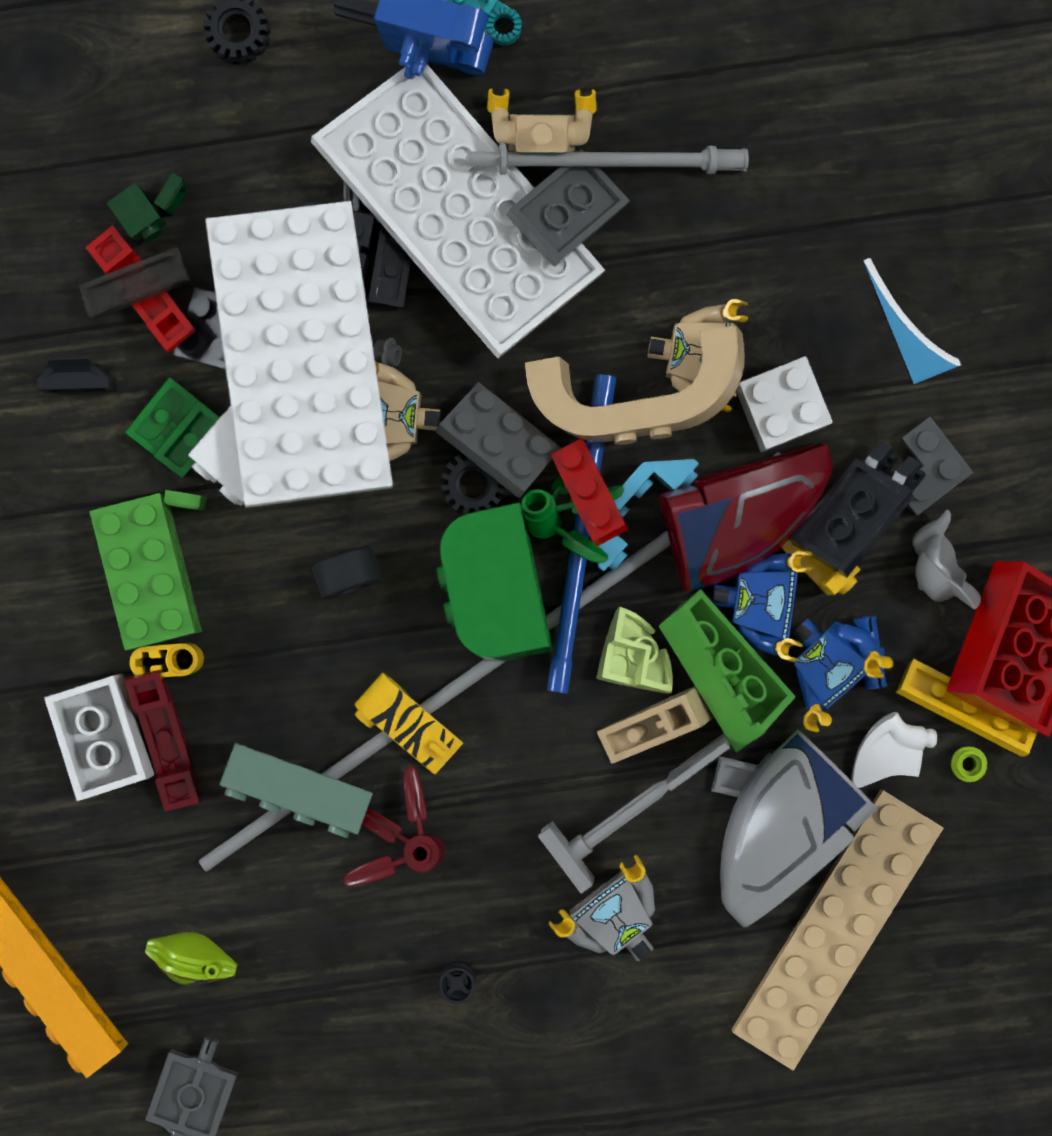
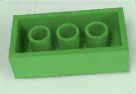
(145, 571)

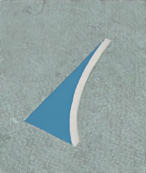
(919, 353)

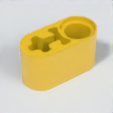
(158, 651)

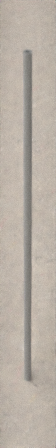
(435, 702)

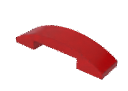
(159, 312)

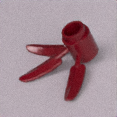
(391, 832)

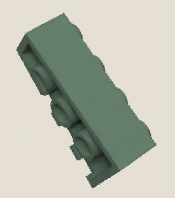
(295, 789)

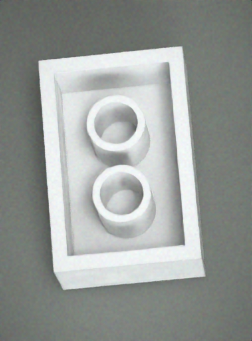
(99, 737)

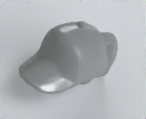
(937, 565)

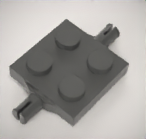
(192, 1093)

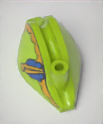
(190, 958)

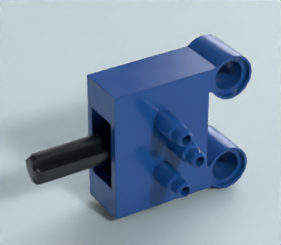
(426, 32)

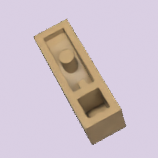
(655, 725)

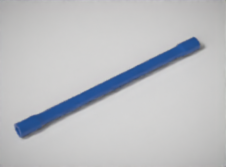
(562, 660)

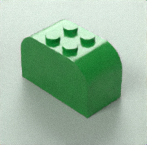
(493, 585)

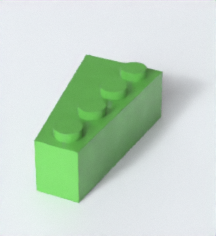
(725, 670)

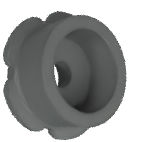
(387, 352)

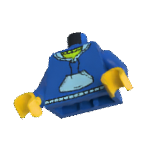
(764, 602)
(833, 666)

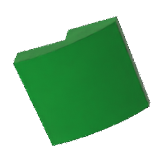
(172, 426)

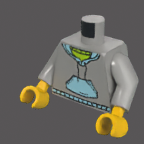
(613, 915)

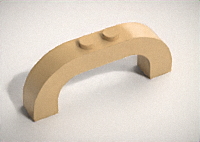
(655, 416)

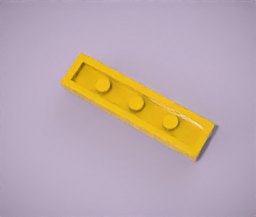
(929, 688)

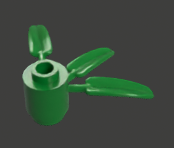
(544, 519)

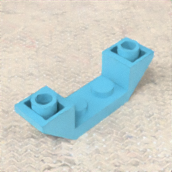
(670, 473)

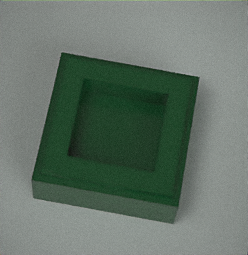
(172, 194)

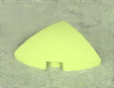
(633, 656)

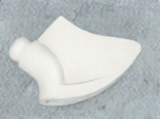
(891, 750)

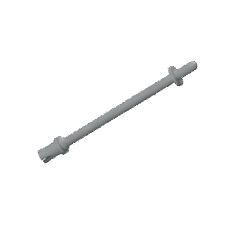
(709, 159)

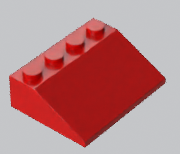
(1009, 649)

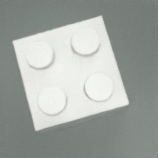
(783, 404)

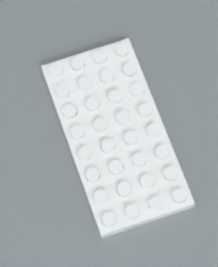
(408, 165)
(298, 354)

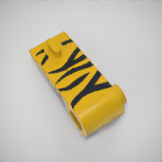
(406, 723)

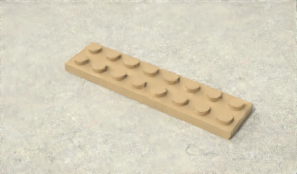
(836, 930)

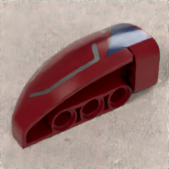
(742, 514)

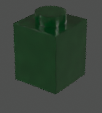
(137, 214)

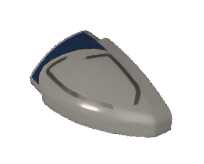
(786, 827)

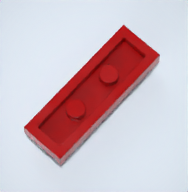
(589, 492)

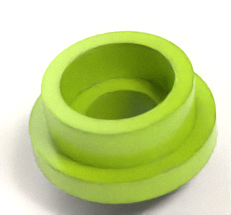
(978, 769)

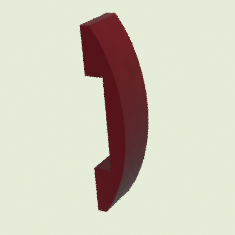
(164, 739)

